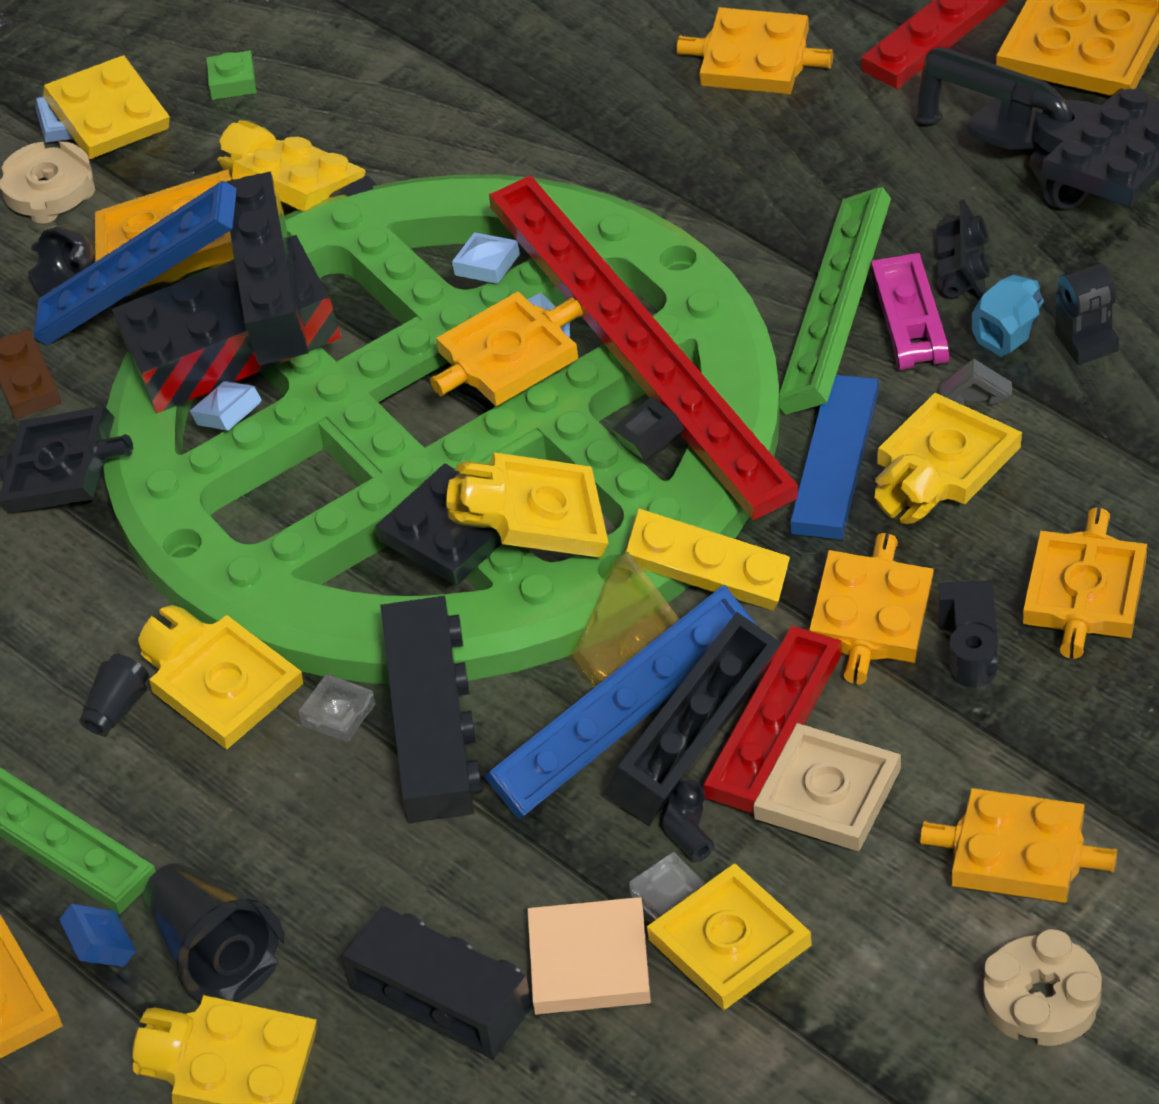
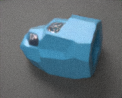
(1007, 314)

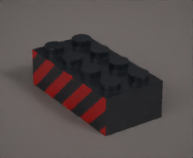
(196, 333)

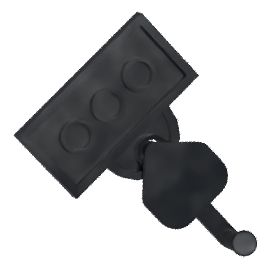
(1090, 145)

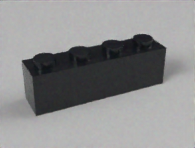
(266, 271)
(427, 709)
(692, 718)

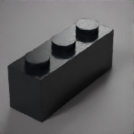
(438, 981)

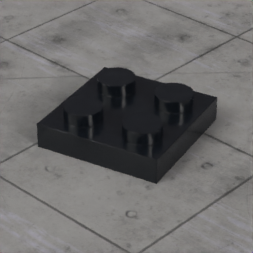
(427, 535)

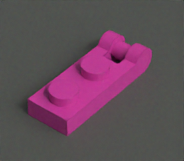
(909, 310)

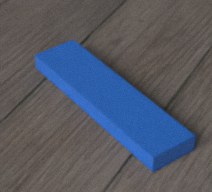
(835, 458)

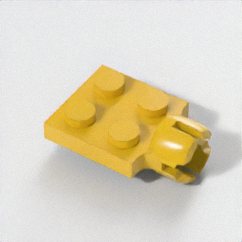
(298, 169)
(940, 456)
(530, 503)
(215, 673)
(225, 1052)

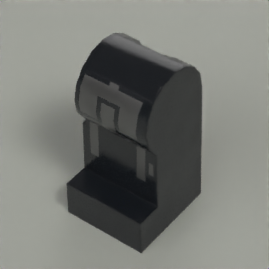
(1085, 313)
(974, 643)

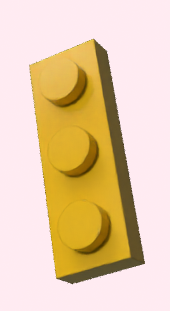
(707, 559)

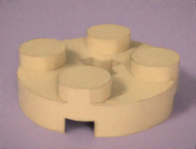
(67, 186)
(1050, 960)

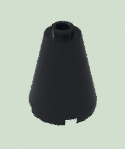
(212, 933)

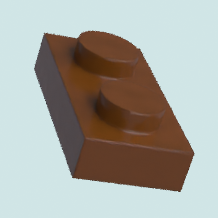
(25, 376)

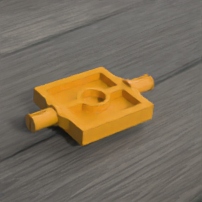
(754, 51)
(507, 348)
(1085, 583)
(872, 606)
(1018, 845)

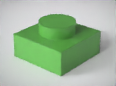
(231, 75)

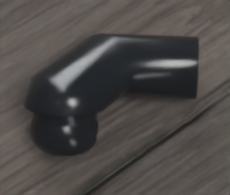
(683, 819)

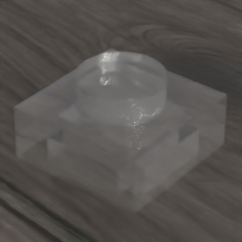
(336, 707)
(665, 885)

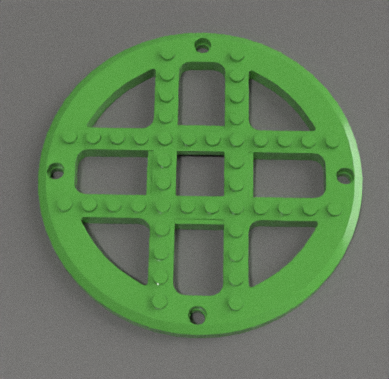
(523, 605)

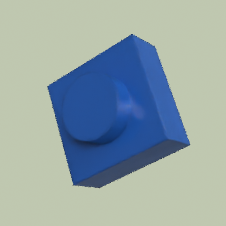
(97, 935)

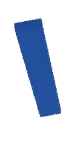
(136, 262)
(611, 707)

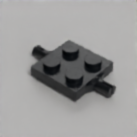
(59, 459)

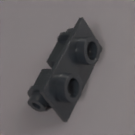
(962, 253)

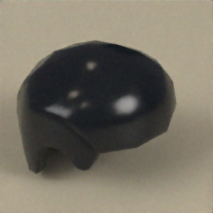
(61, 256)

